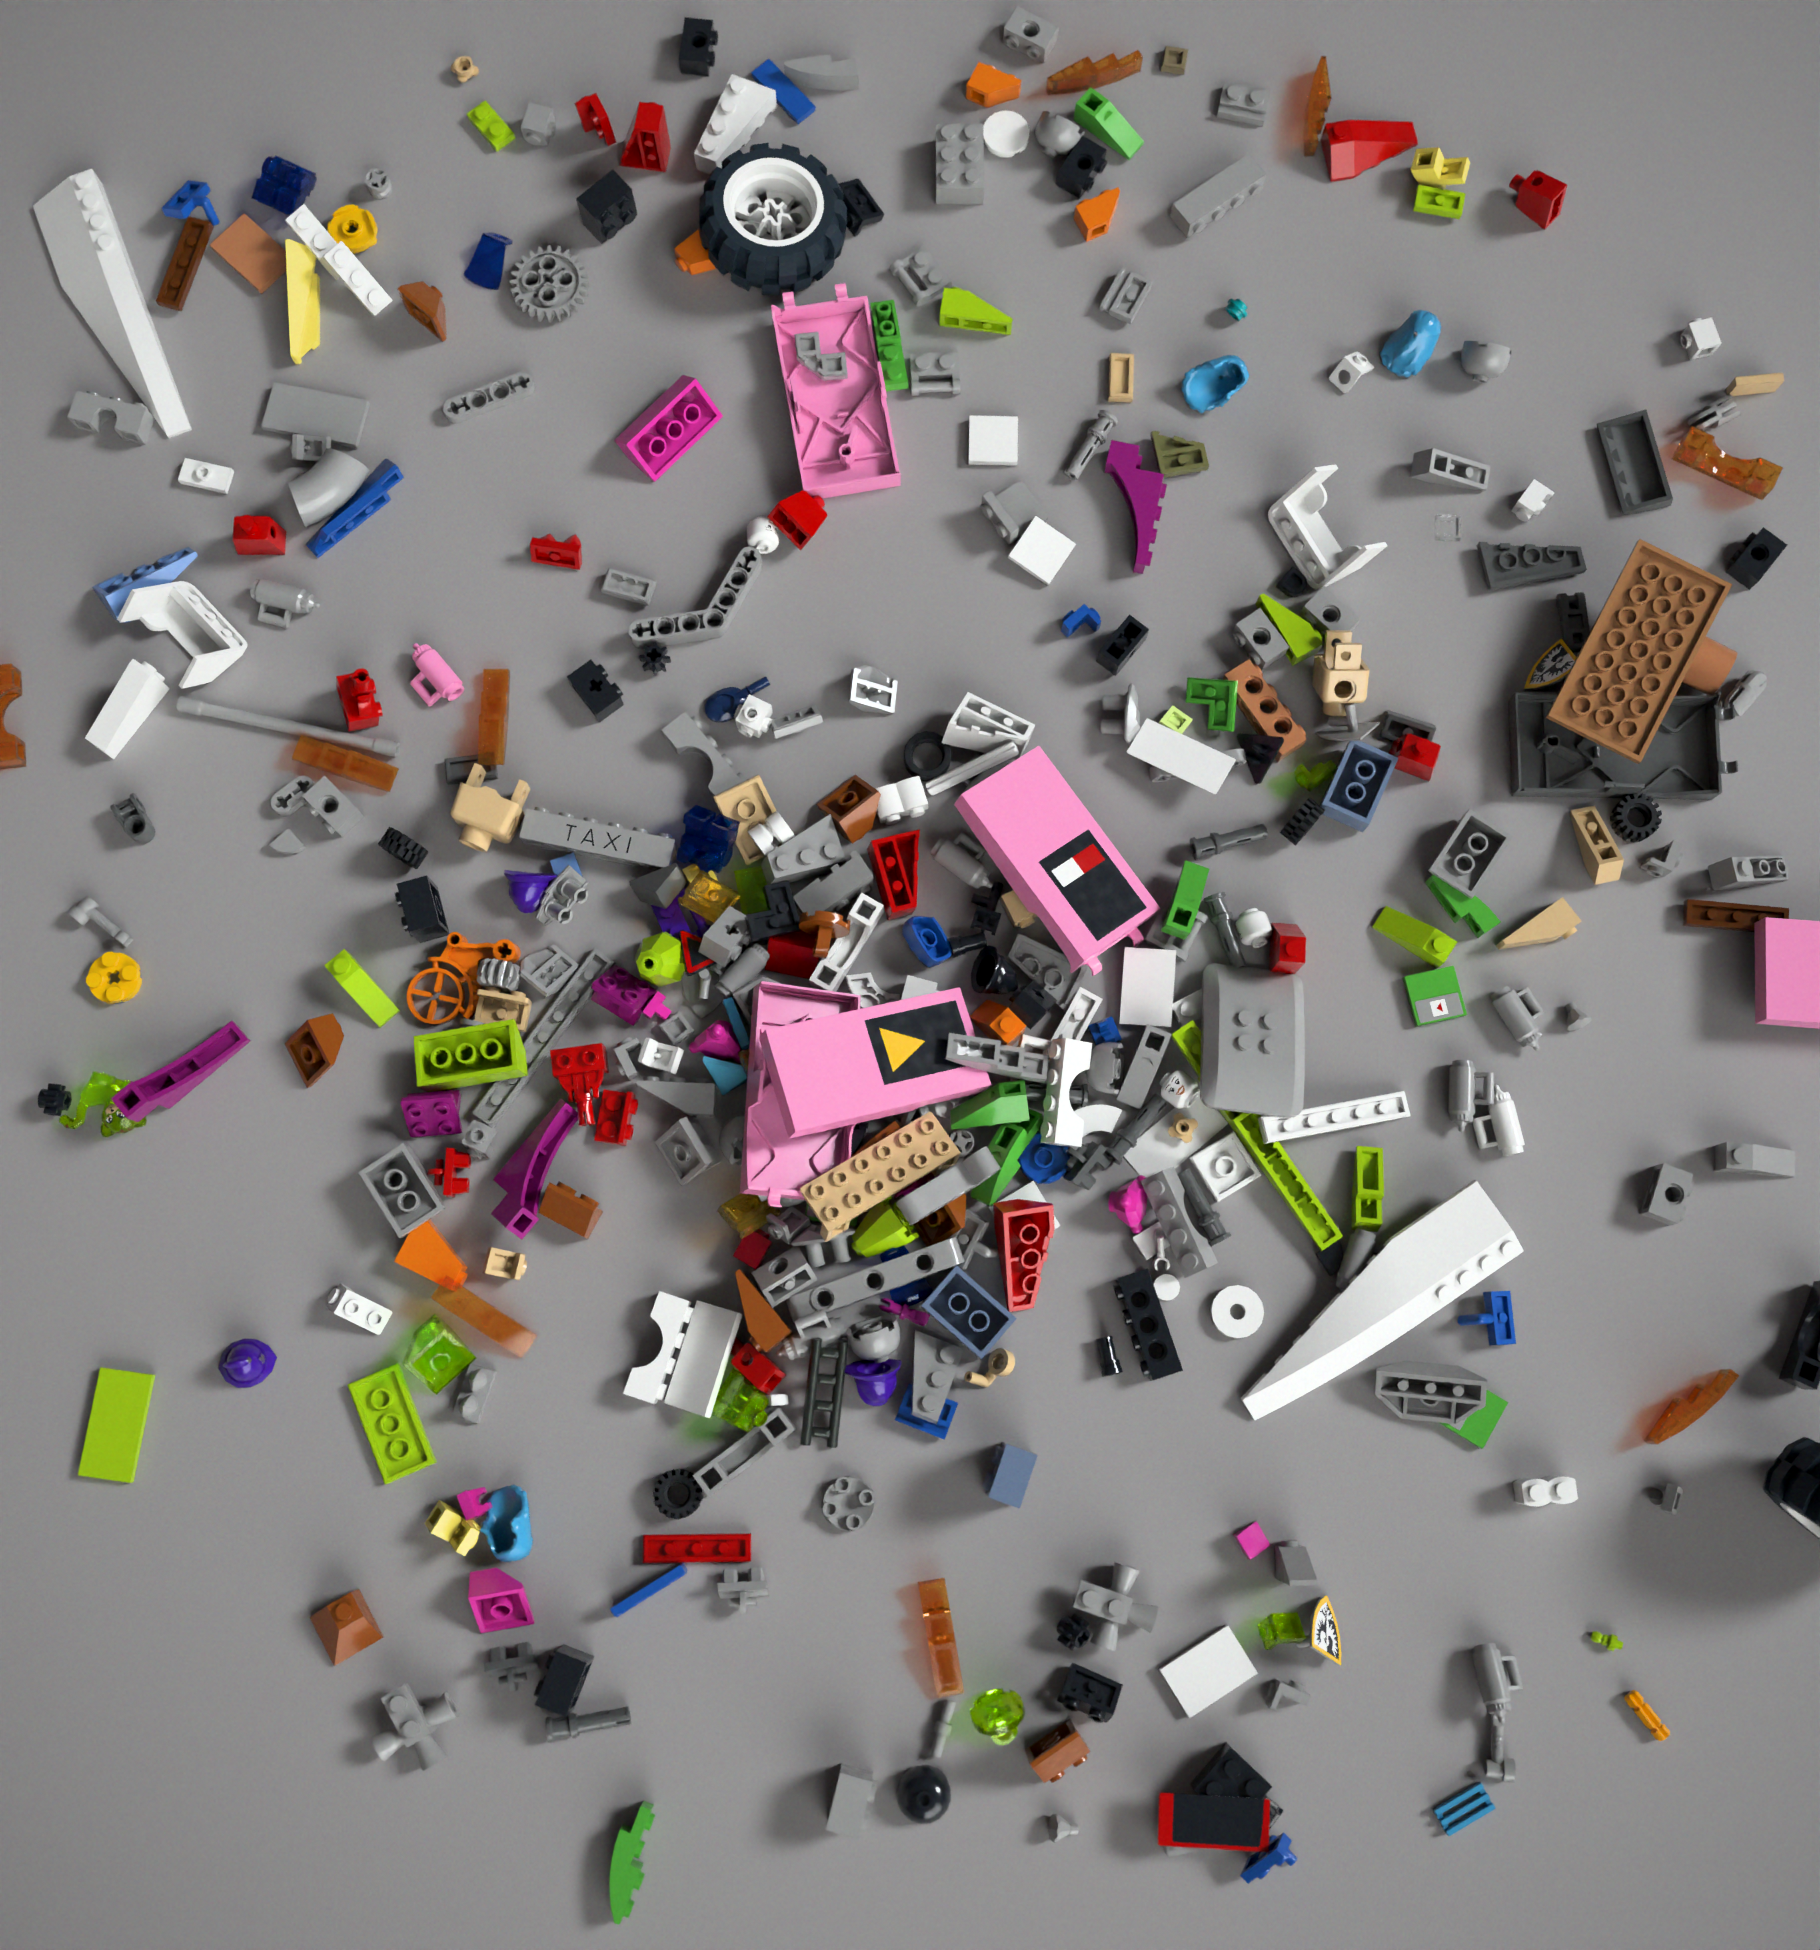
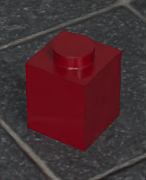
(753, 1248)

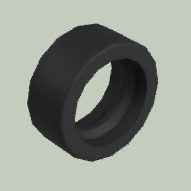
(926, 737)

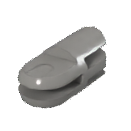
(1713, 415)
(1744, 692)

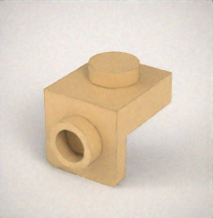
(504, 1263)

